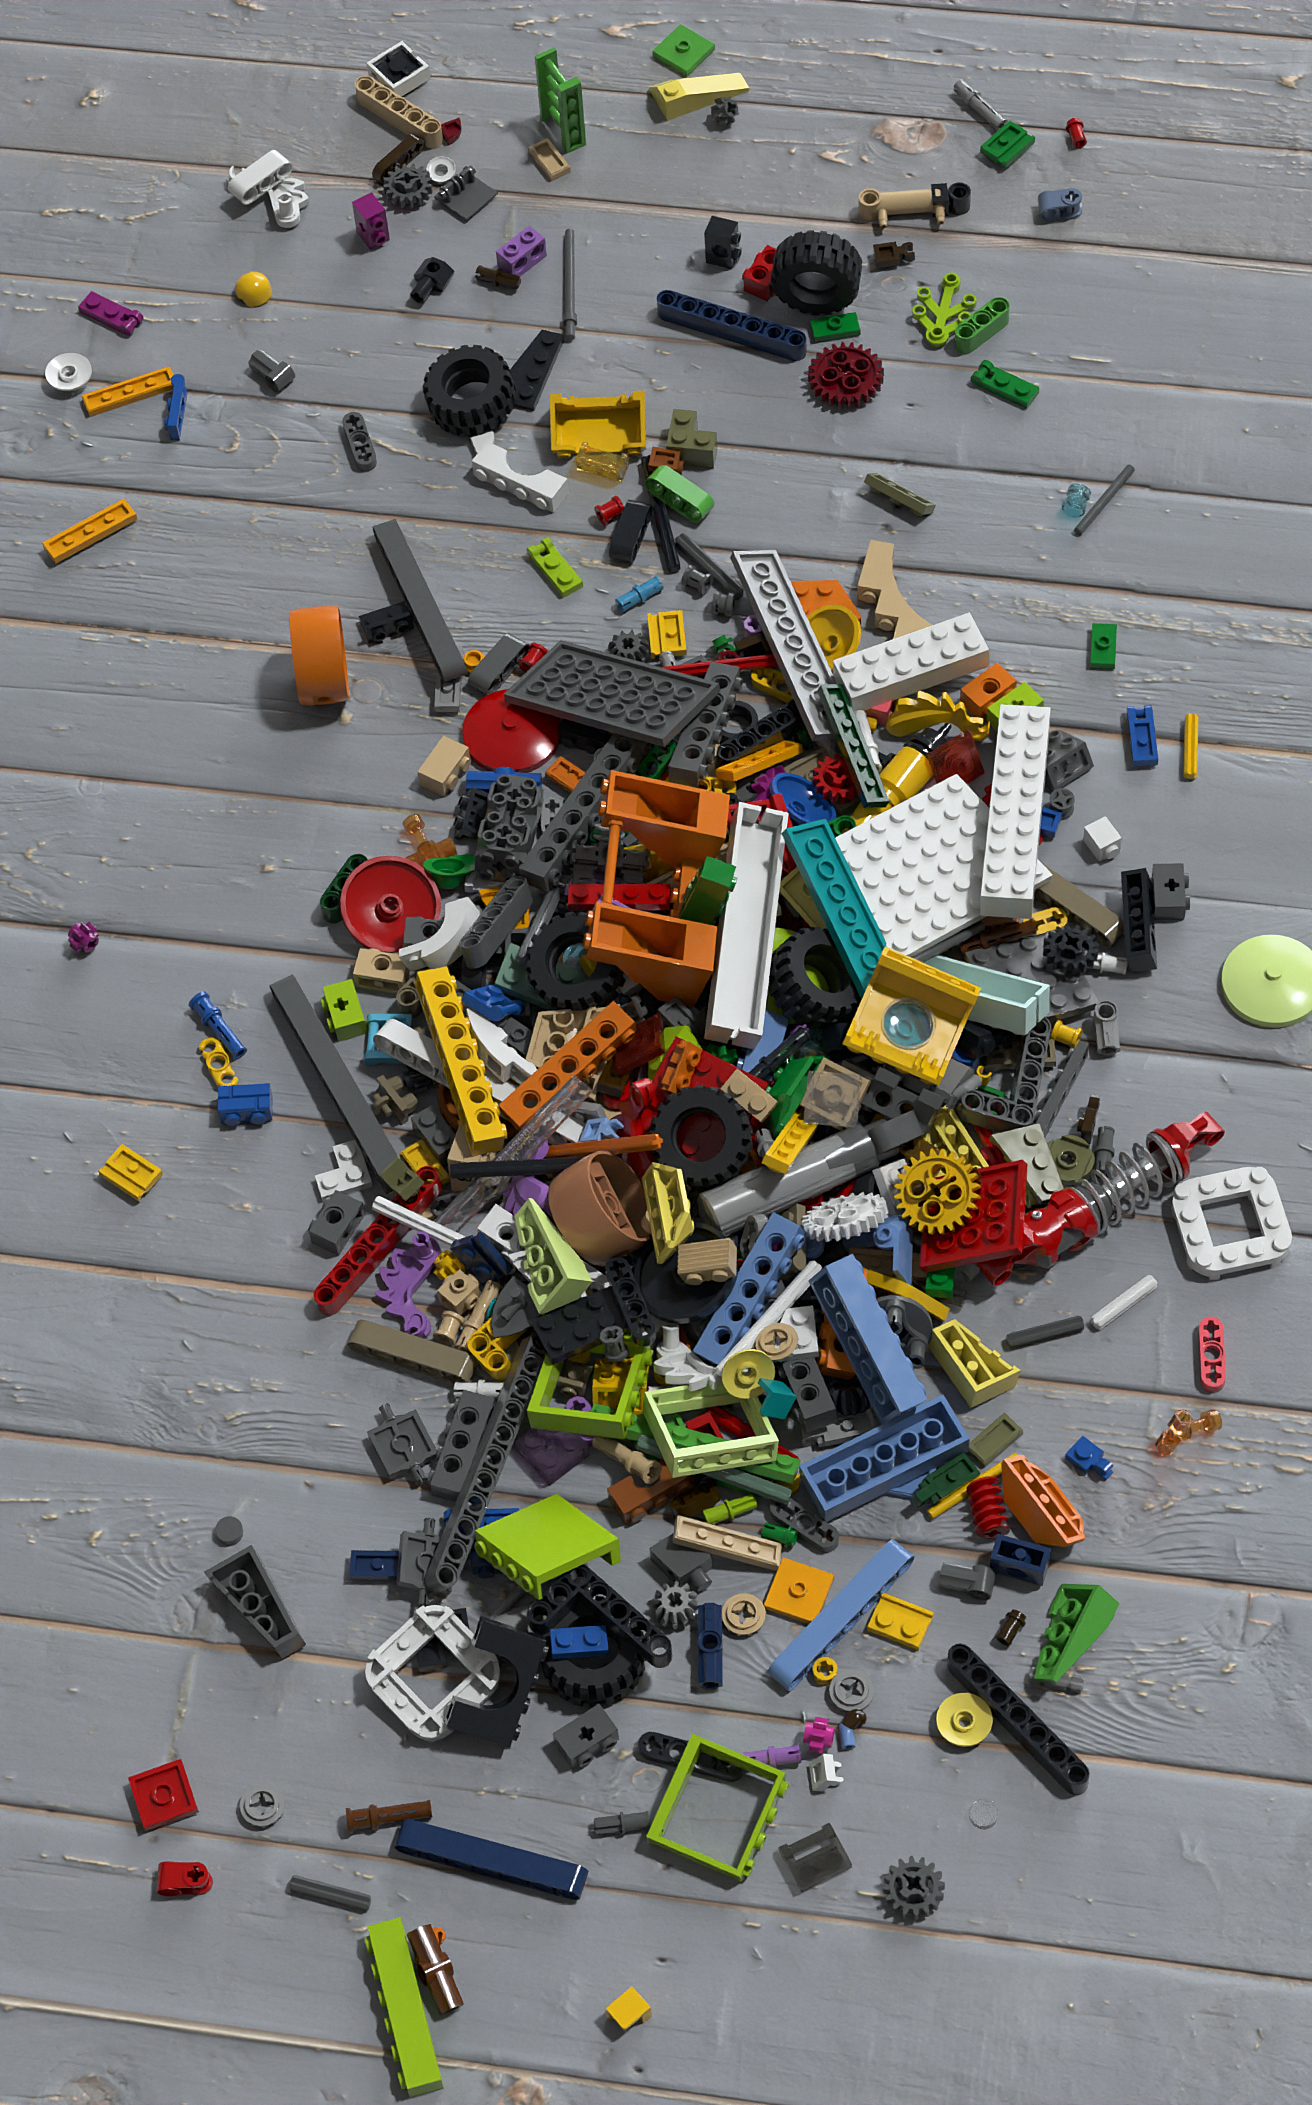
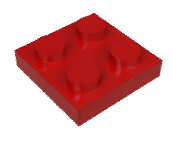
(163, 1794)

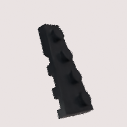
(534, 367)

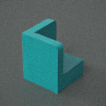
(778, 1398)

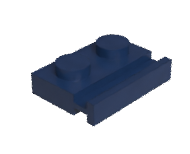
(481, 1257)

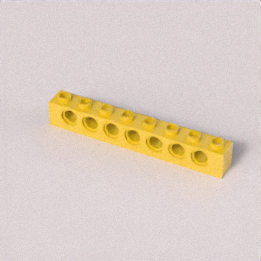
(480, 1137)

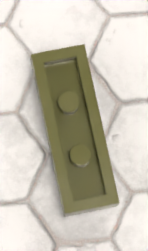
(899, 494)

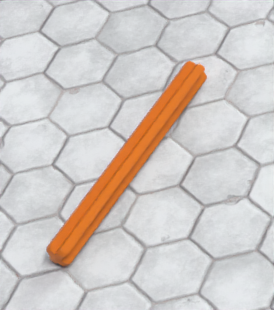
(614, 1146)

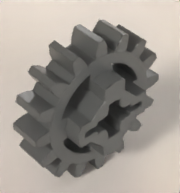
(408, 185)
(908, 1898)

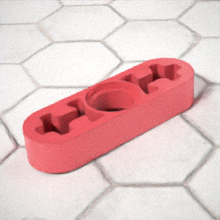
(1205, 1363)

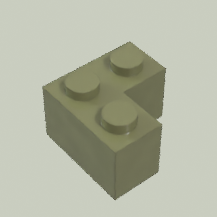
(695, 446)

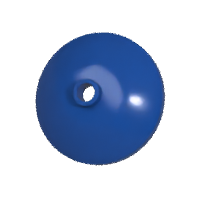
(801, 799)

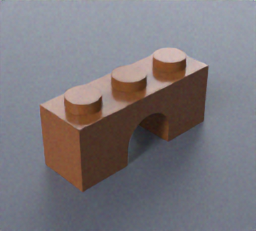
(635, 1501)

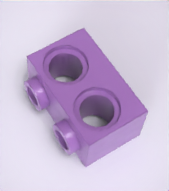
(521, 252)

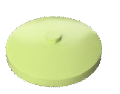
(1269, 981)

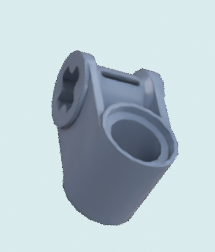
(1057, 204)

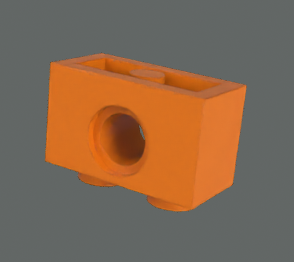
(994, 681)

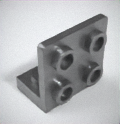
(1066, 759)

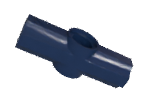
(710, 1660)

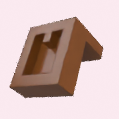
(667, 457)

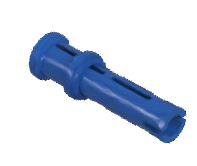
(211, 1017)

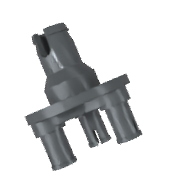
(911, 1325)

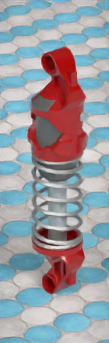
(1083, 1211)

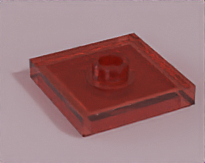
(956, 757)
(645, 1045)

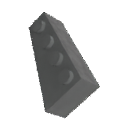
(254, 1595)

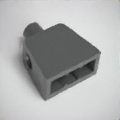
(682, 1563)

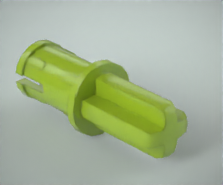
(729, 1509)

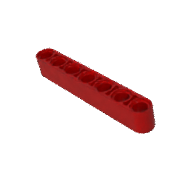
(374, 1252)

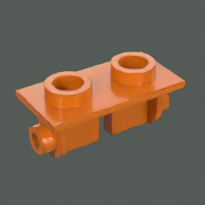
(686, 1057)

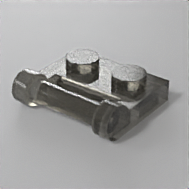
(819, 1864)

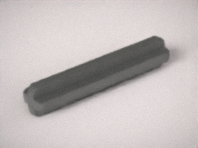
(1045, 1332)
(330, 1893)

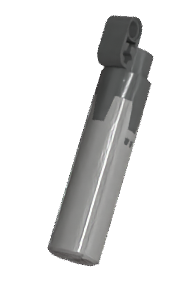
(814, 1172)

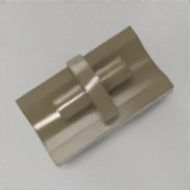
(389, 1102)

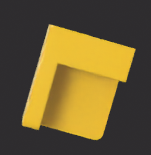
(629, 2009)

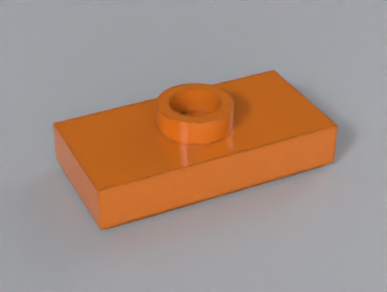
(564, 774)

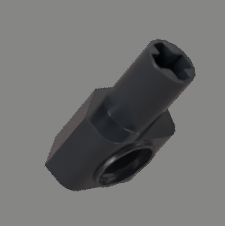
(430, 276)

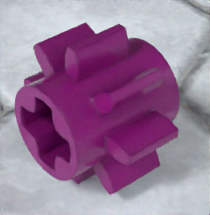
(83, 937)

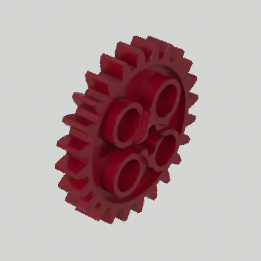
(846, 375)

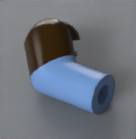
(848, 1725)

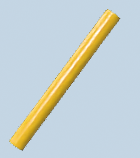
(961, 1494)

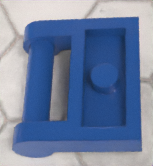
(492, 1003)

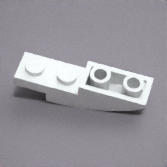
(493, 1050)

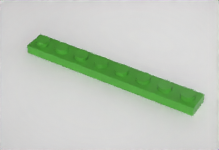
(783, 1469)

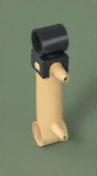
(937, 200)

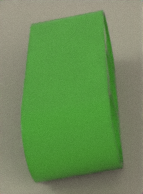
(982, 325)
(679, 493)

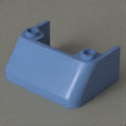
(892, 1234)

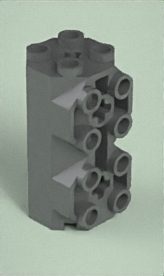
(508, 827)

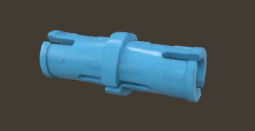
(639, 594)

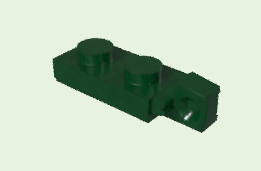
(945, 1481)

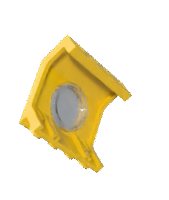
(911, 1016)

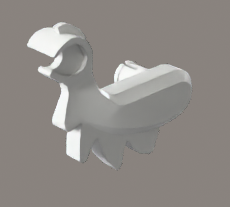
(285, 200)
(681, 1364)

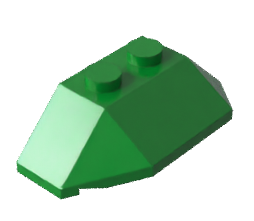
(789, 1091)

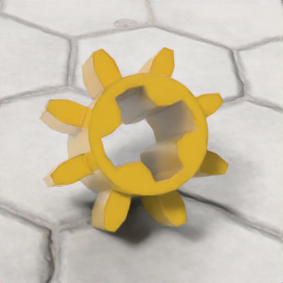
(447, 1264)

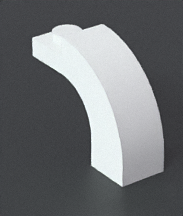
(443, 946)

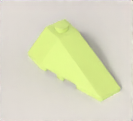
(553, 1266)

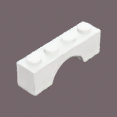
(543, 489)

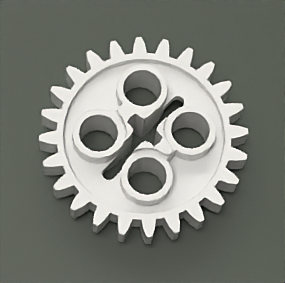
(845, 1217)

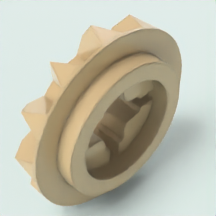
(786, 1334)
(736, 1605)

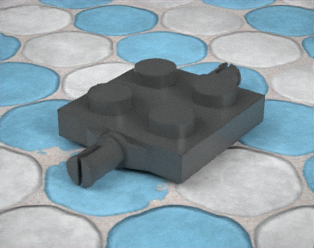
(402, 1444)
(414, 1560)

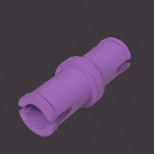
(776, 1756)

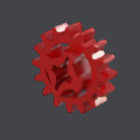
(834, 780)

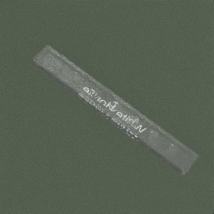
(519, 1148)

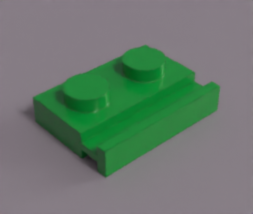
(1007, 144)

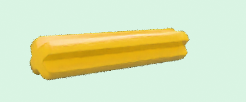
(1190, 746)

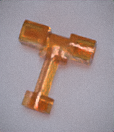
(427, 848)
(1183, 1426)

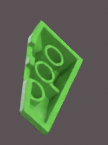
(1078, 1619)

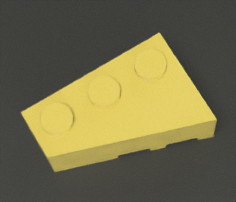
(970, 1364)

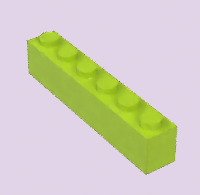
(404, 2006)

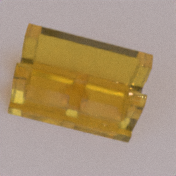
(602, 463)

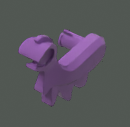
(528, 1187)
(408, 1274)

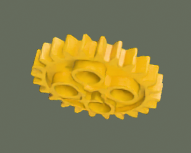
(950, 1210)

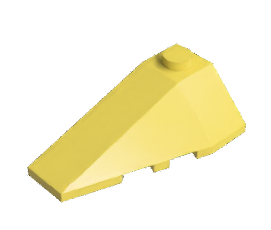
(687, 95)

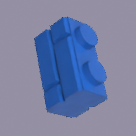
(245, 1103)

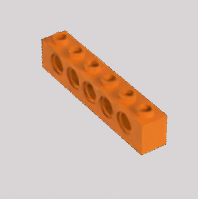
(610, 1019)

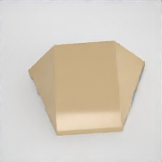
(554, 1030)

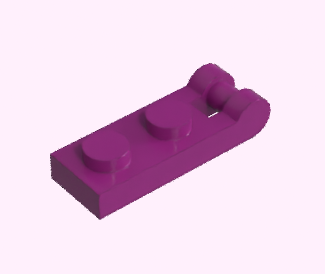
(110, 313)

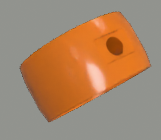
(319, 655)

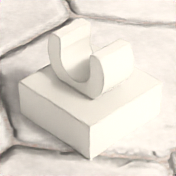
(823, 1772)

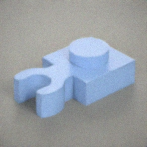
(600, 1129)

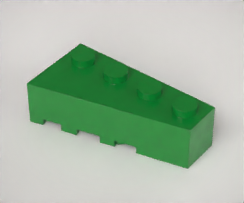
(708, 892)

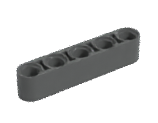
(495, 922)

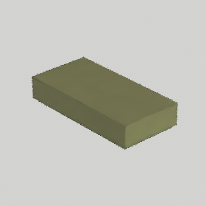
(994, 1440)

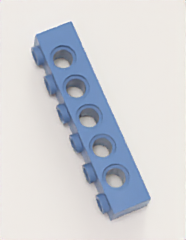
(776, 1230)

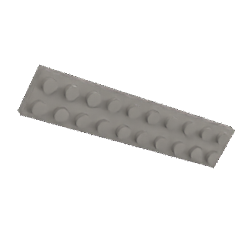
(787, 634)

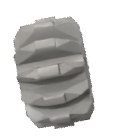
(676, 1614)

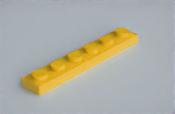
(789, 1143)

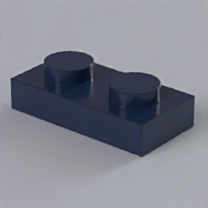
(373, 1565)

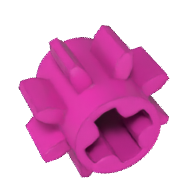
(818, 1735)

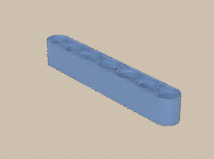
(841, 1614)

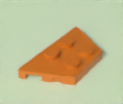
(822, 593)

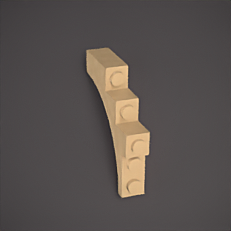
(879, 587)

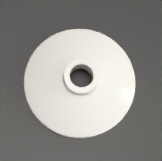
(68, 371)

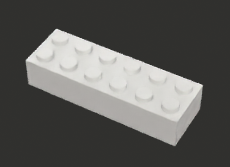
(912, 662)

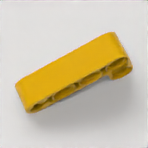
(494, 1351)

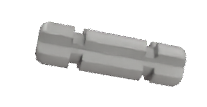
(1075, 1683)

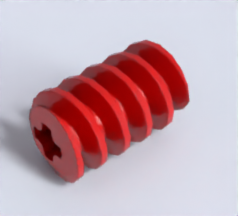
(986, 1507)

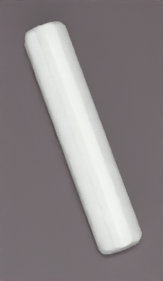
(1124, 1302)

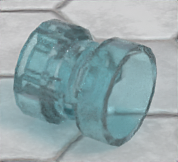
(1076, 500)

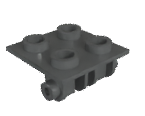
(465, 193)

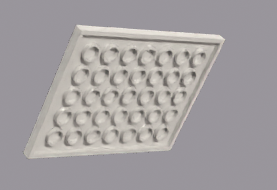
(924, 865)

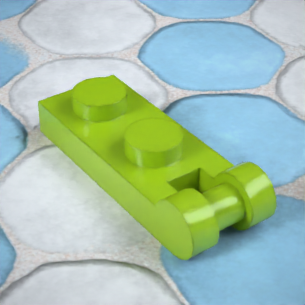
(555, 567)

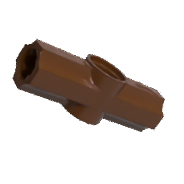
(435, 1969)

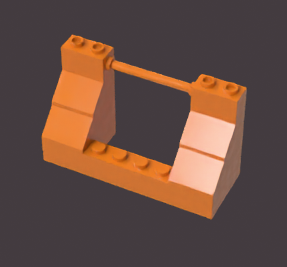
(682, 828)

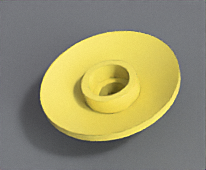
(745, 1384)
(964, 1707)

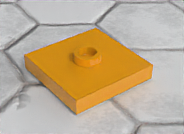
(798, 1591)

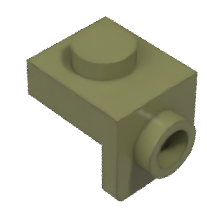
(401, 1179)

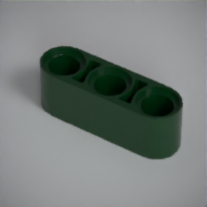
(332, 894)

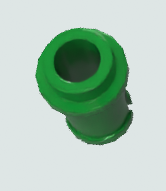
(779, 1534)

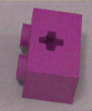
(371, 221)

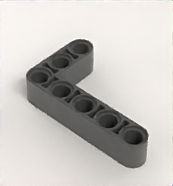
(1021, 1086)

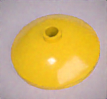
(837, 627)

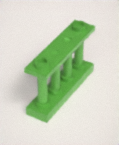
(560, 100)

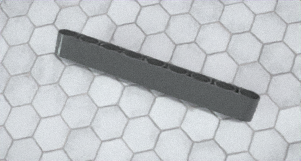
(419, 600)

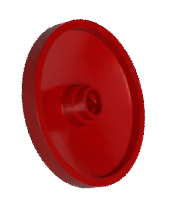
(509, 735)
(381, 897)

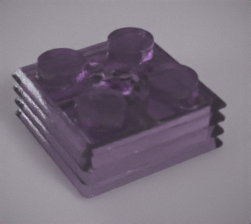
(552, 1463)

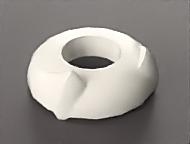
(438, 162)

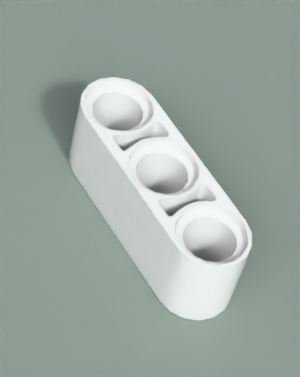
(260, 177)

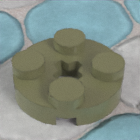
(1081, 1156)

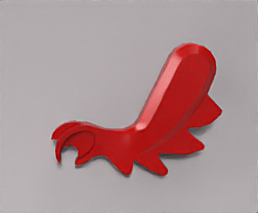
(641, 1098)

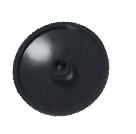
(669, 1295)

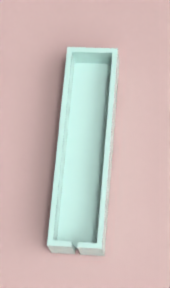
(1004, 999)

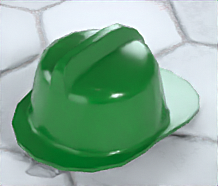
(450, 871)

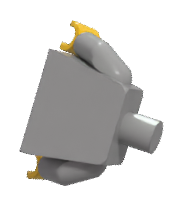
(960, 1078)

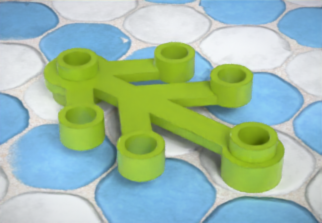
(938, 333)

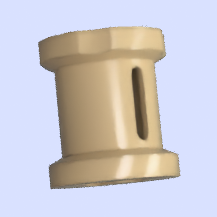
(448, 1328)

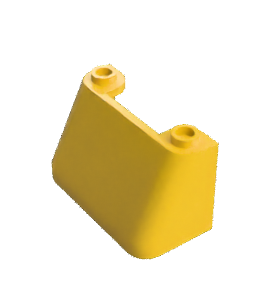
(602, 422)

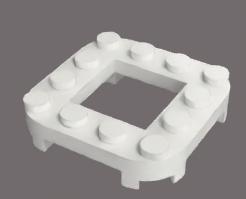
(1239, 1255)
(404, 1644)

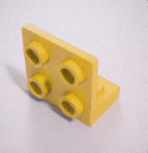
(610, 1381)

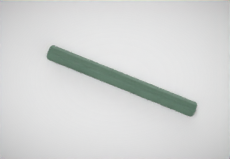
(731, 1475)

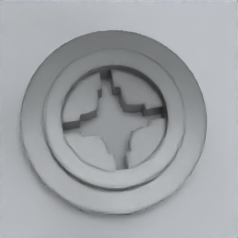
(848, 1679)
(252, 1798)

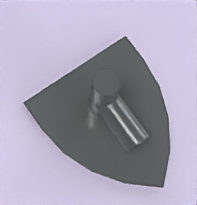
(513, 1309)

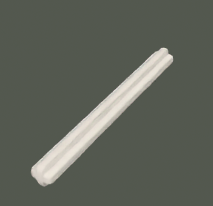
(418, 1222)
(775, 1311)

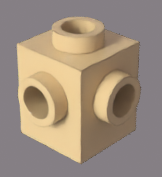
(459, 1292)

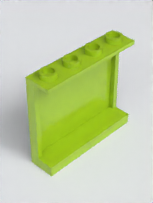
(544, 1543)

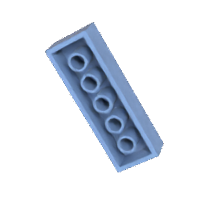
(867, 1338)
(884, 1458)

